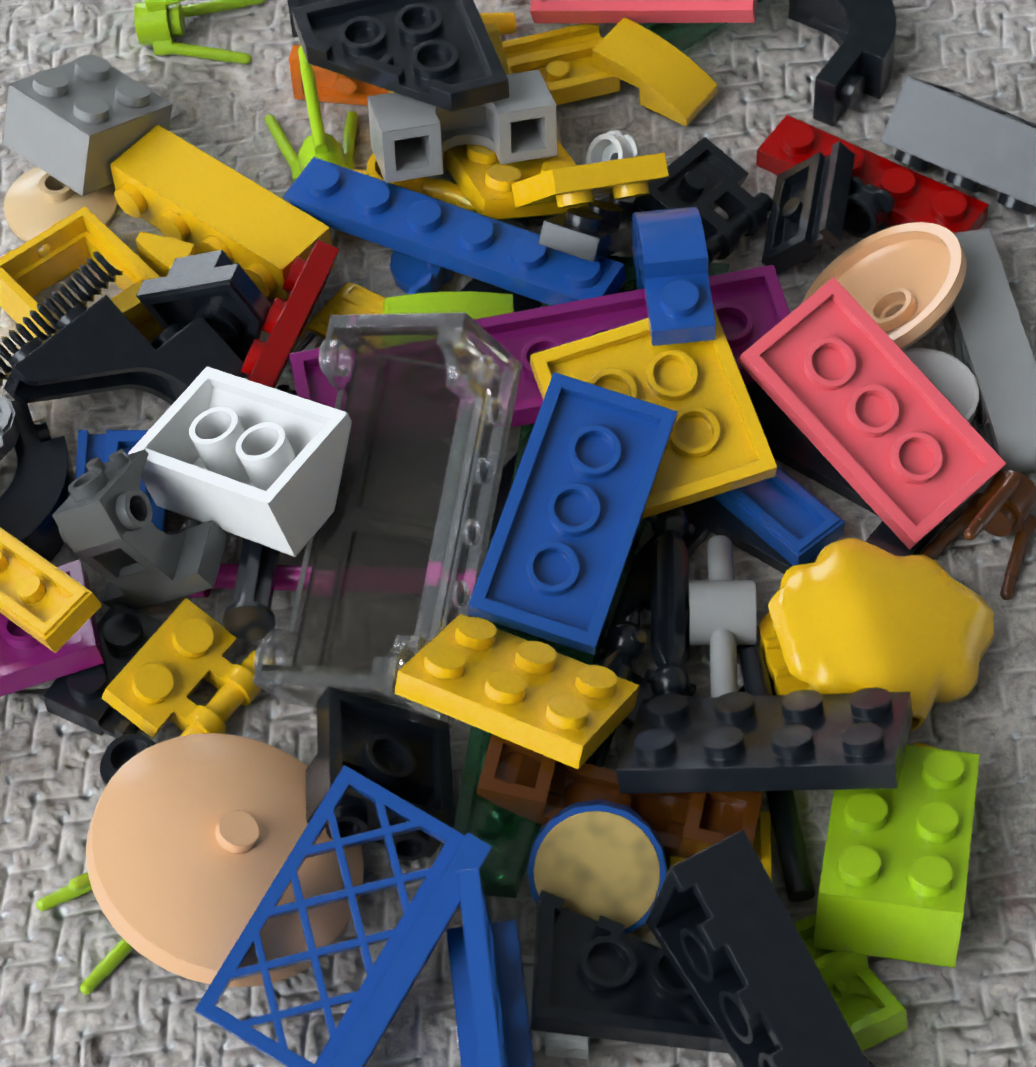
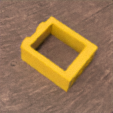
(67, 245)

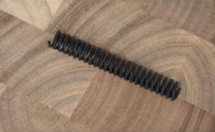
(58, 298)

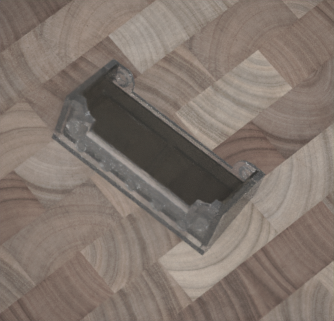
(411, 506)

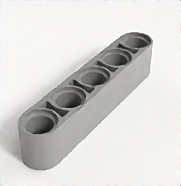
(994, 346)

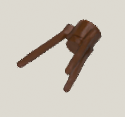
(999, 510)

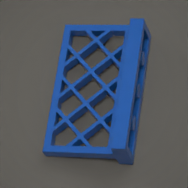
(399, 962)
(488, 983)

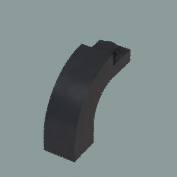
(865, 52)
(37, 487)

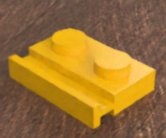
(563, 61)

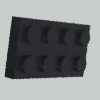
(767, 742)

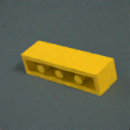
(214, 208)

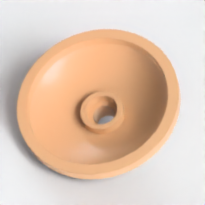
(902, 278)

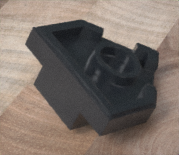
(211, 288)

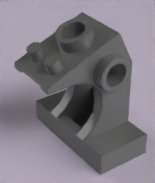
(113, 533)

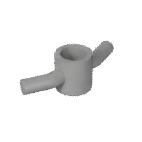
(722, 615)

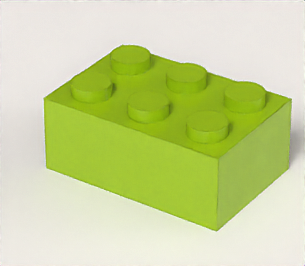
(900, 862)

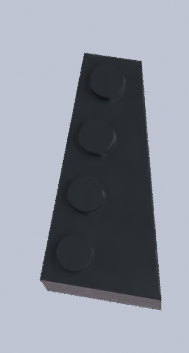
(749, 962)

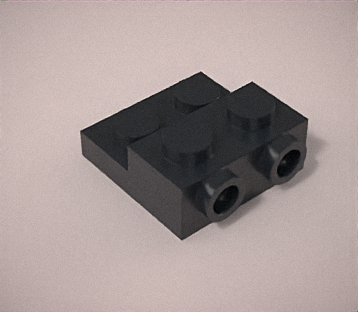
(391, 748)

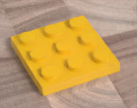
(716, 429)

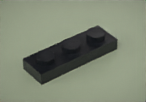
(591, 229)

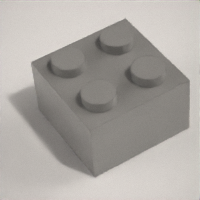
(80, 120)

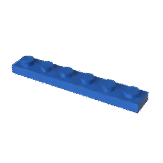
(449, 236)

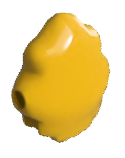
(875, 623)

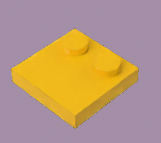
(579, 183)

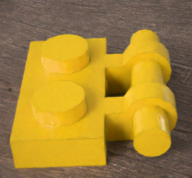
(172, 666)

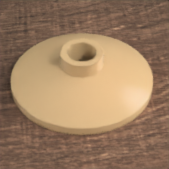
(41, 200)

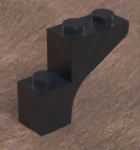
(106, 352)

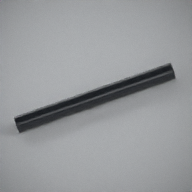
(781, 803)

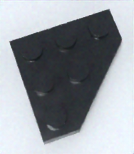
(406, 46)

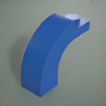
(673, 270)

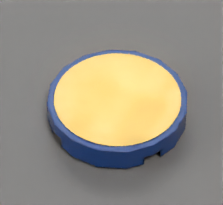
(599, 862)

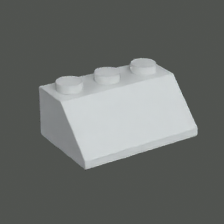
(247, 460)

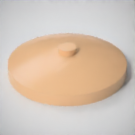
(193, 845)

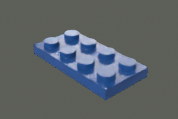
(572, 513)

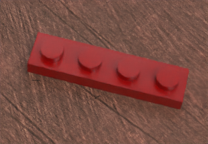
(914, 194)
(288, 318)

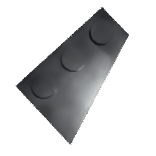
(610, 984)

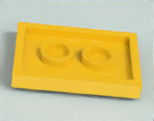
(517, 690)

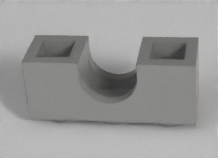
(414, 134)

